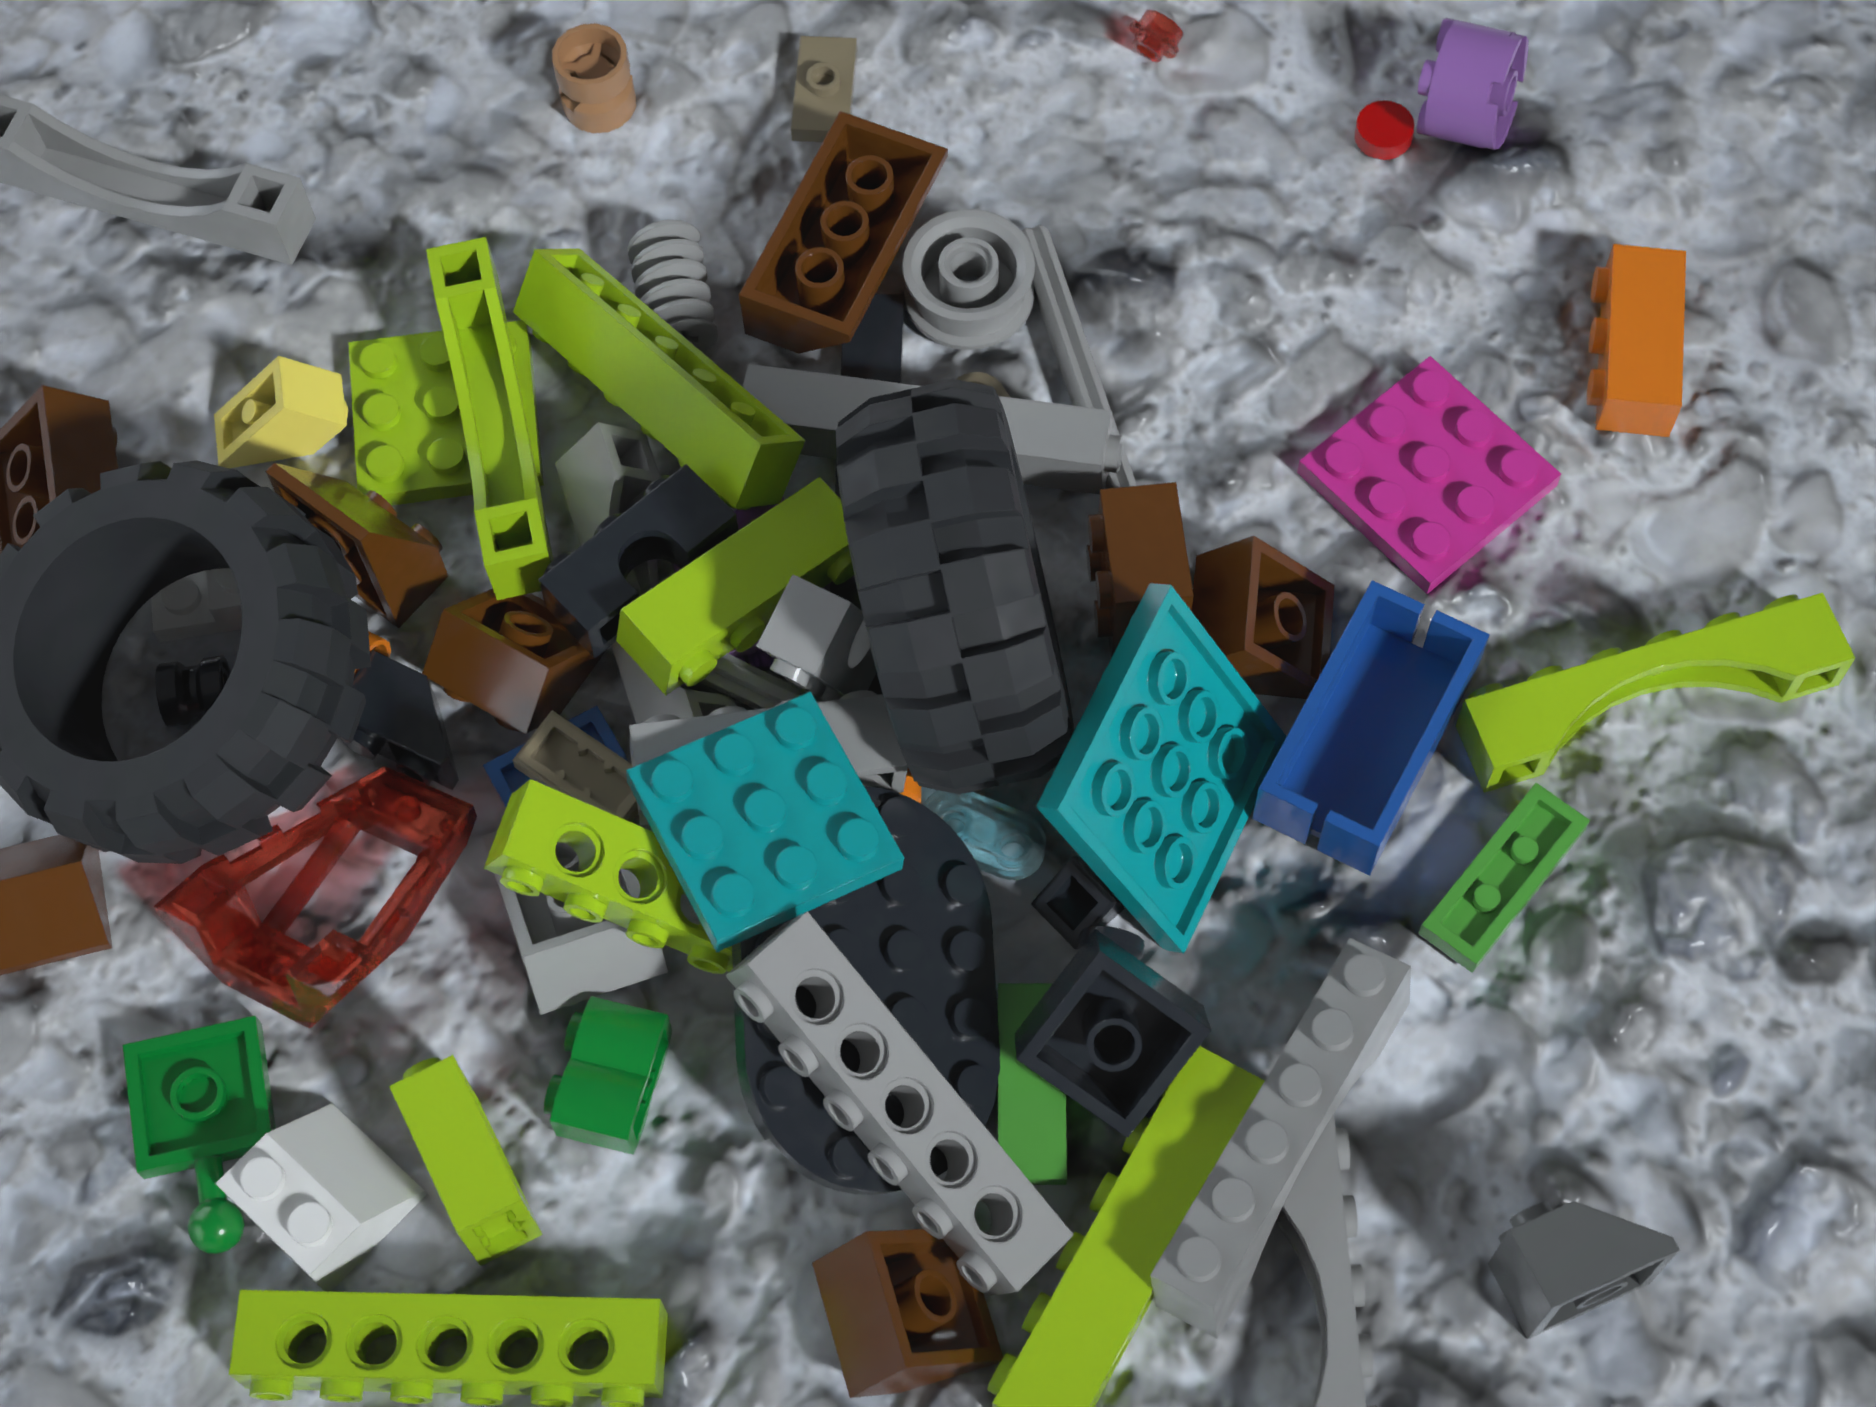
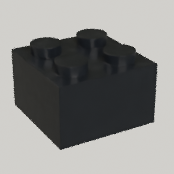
(1111, 1033)

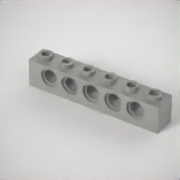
(1023, 1225)

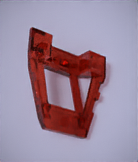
(256, 957)

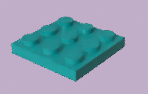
(764, 821)

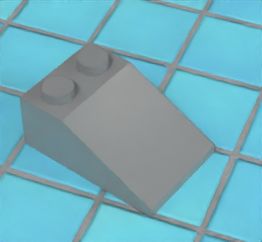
(570, 956)

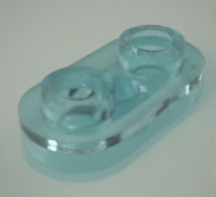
(991, 827)

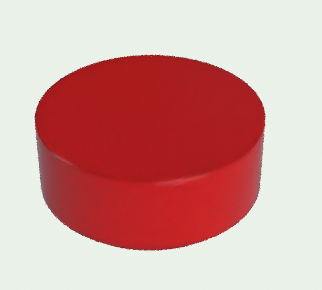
(1384, 130)

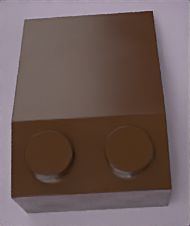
(391, 561)

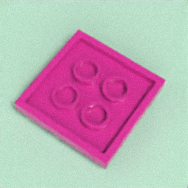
(1428, 474)

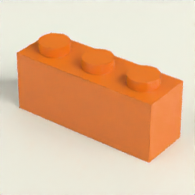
(1638, 340)

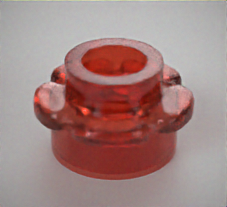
(1156, 36)

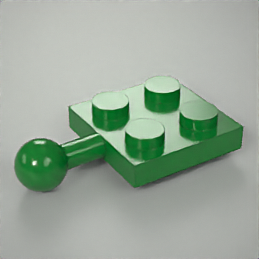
(197, 1104)

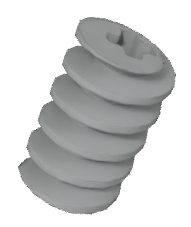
(673, 279)

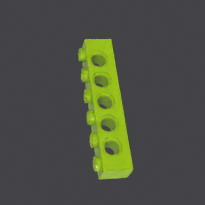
(604, 844)
(277, 1321)

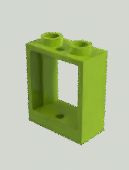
(464, 1159)

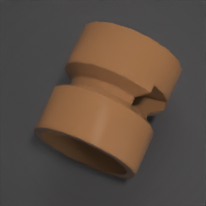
(594, 78)

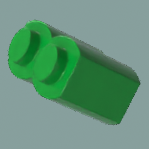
(610, 1074)

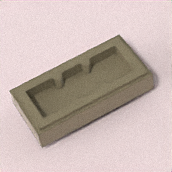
(822, 85)
(577, 766)

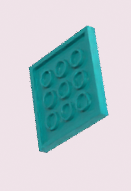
(1163, 769)

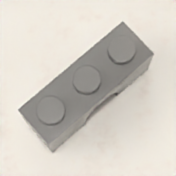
(819, 642)

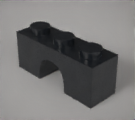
(671, 523)

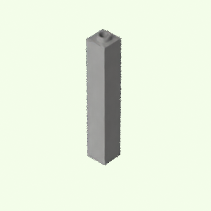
(1052, 441)

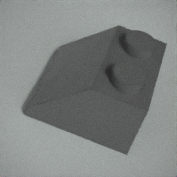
(1573, 1262)

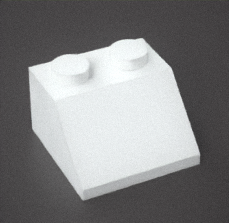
(321, 1193)

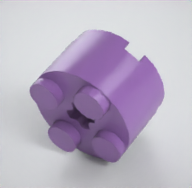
(1472, 84)

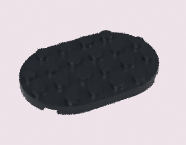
(929, 958)

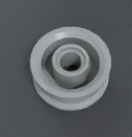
(976, 311)

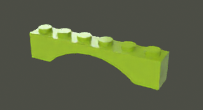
(493, 417)
(1772, 653)

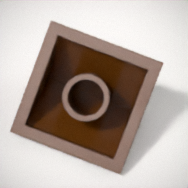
(50, 903)

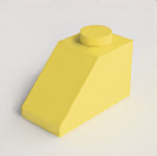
(280, 415)

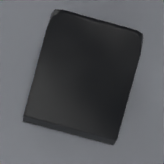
(1076, 901)

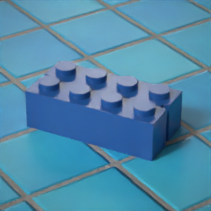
(1369, 728)

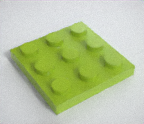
(410, 416)

